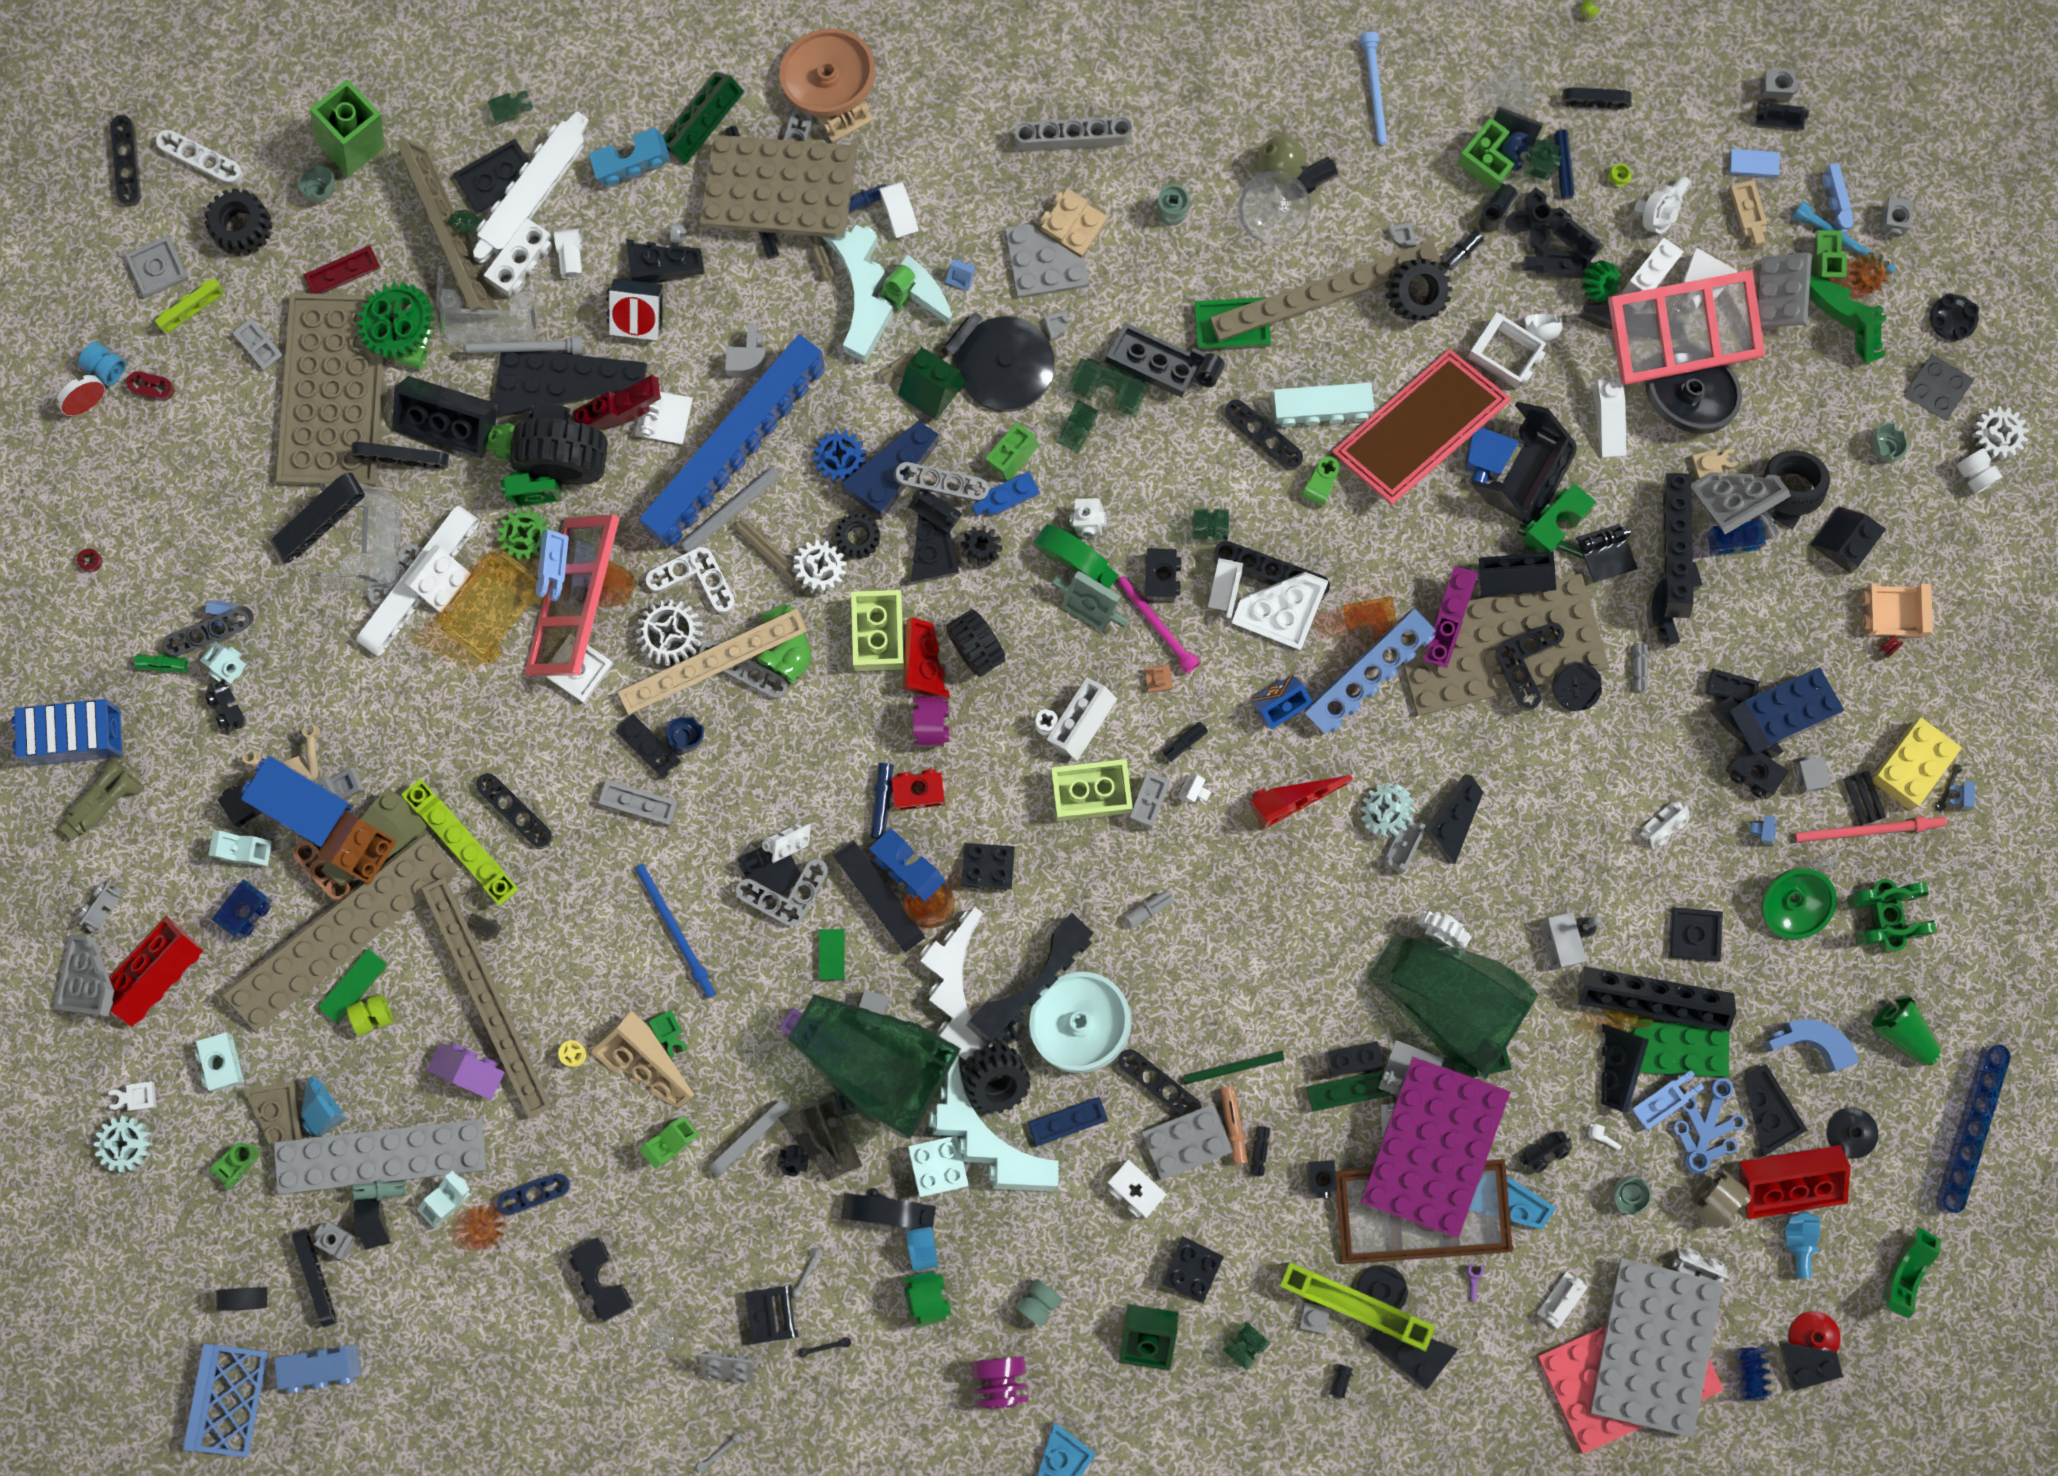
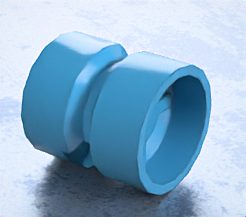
(99, 362)

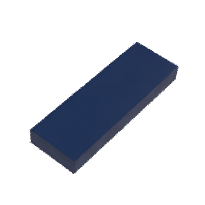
(1067, 1121)

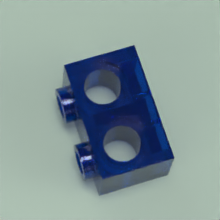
(1743, 539)

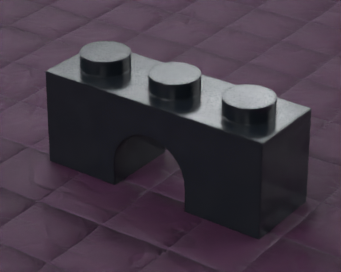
(588, 1261)

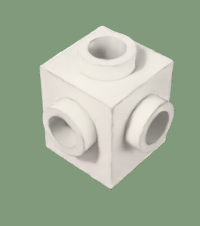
(1088, 518)

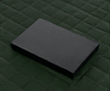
(489, 176)

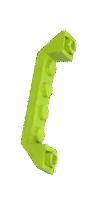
(460, 841)

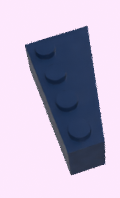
(875, 483)

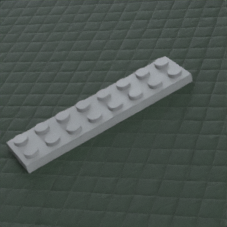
(380, 1155)

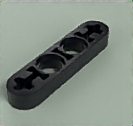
(127, 160)
(1266, 432)
(399, 455)
(207, 628)
(514, 811)
(1162, 1081)
(314, 1277)

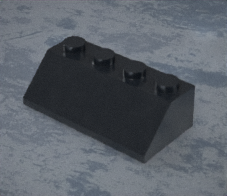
(443, 416)

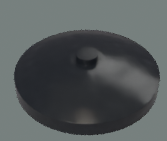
(1006, 364)
(1697, 399)

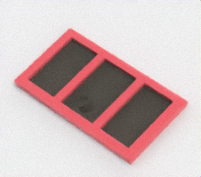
(567, 624)

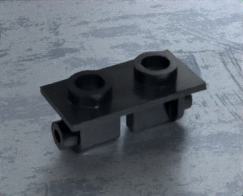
(1781, 115)
(1578, 238)
(935, 510)
(226, 716)
(1556, 1147)

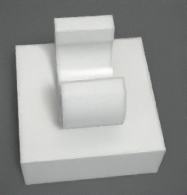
(1193, 789)

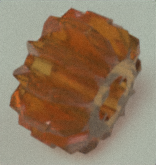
(1870, 263)
(491, 1222)

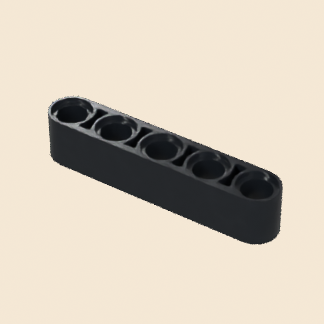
(318, 517)
(1261, 562)
(878, 896)

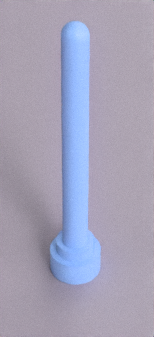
(1369, 43)

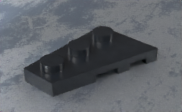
(1623, 1062)

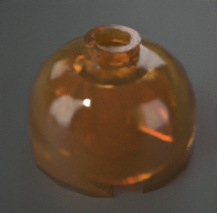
(934, 911)

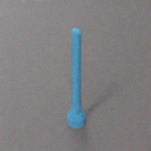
(1804, 214)

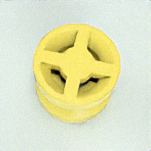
(568, 1051)

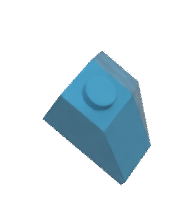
(319, 1109)

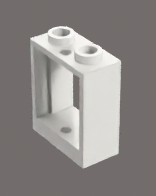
(1517, 333)

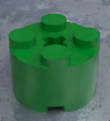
(926, 1298)

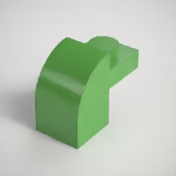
(1828, 259)
(669, 1142)

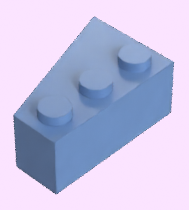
(317, 1368)

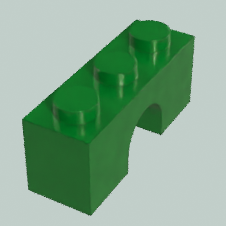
(1570, 506)

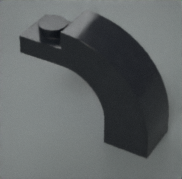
(1655, 612)
(887, 1211)

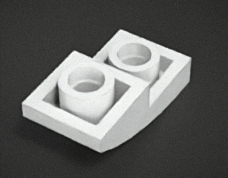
(899, 209)

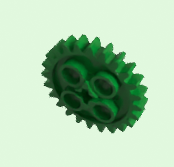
(395, 320)

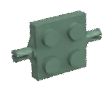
(1090, 601)

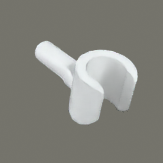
(1596, 1132)

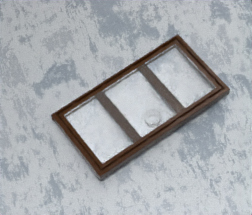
(1381, 1236)

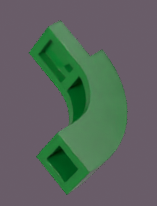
(1075, 554)
(1909, 1271)

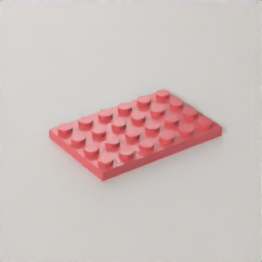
(1572, 1377)

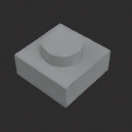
(1314, 1318)

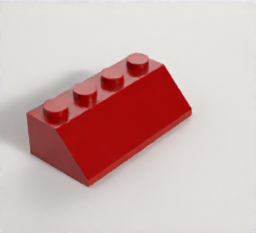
(151, 970)
(1795, 1181)

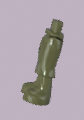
(97, 800)

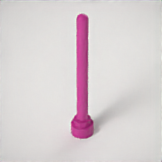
(1187, 660)

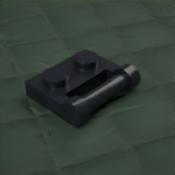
(762, 1315)

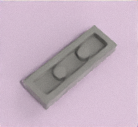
(638, 802)

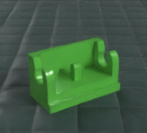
(1012, 451)

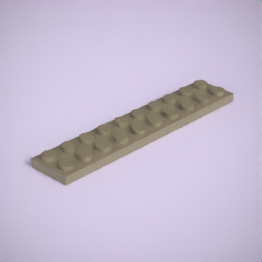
(338, 933)

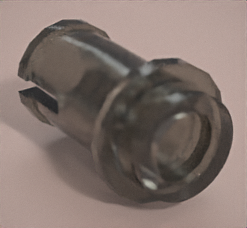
(484, 926)

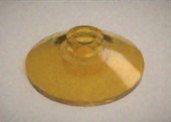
(1626, 1021)

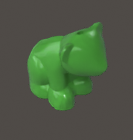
(788, 658)

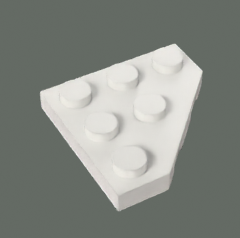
(1283, 609)

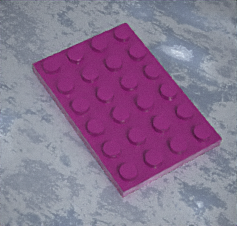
(1435, 1146)

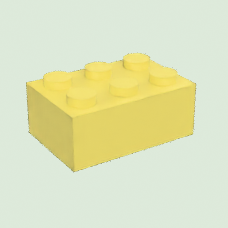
(1916, 764)

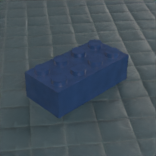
(1787, 710)

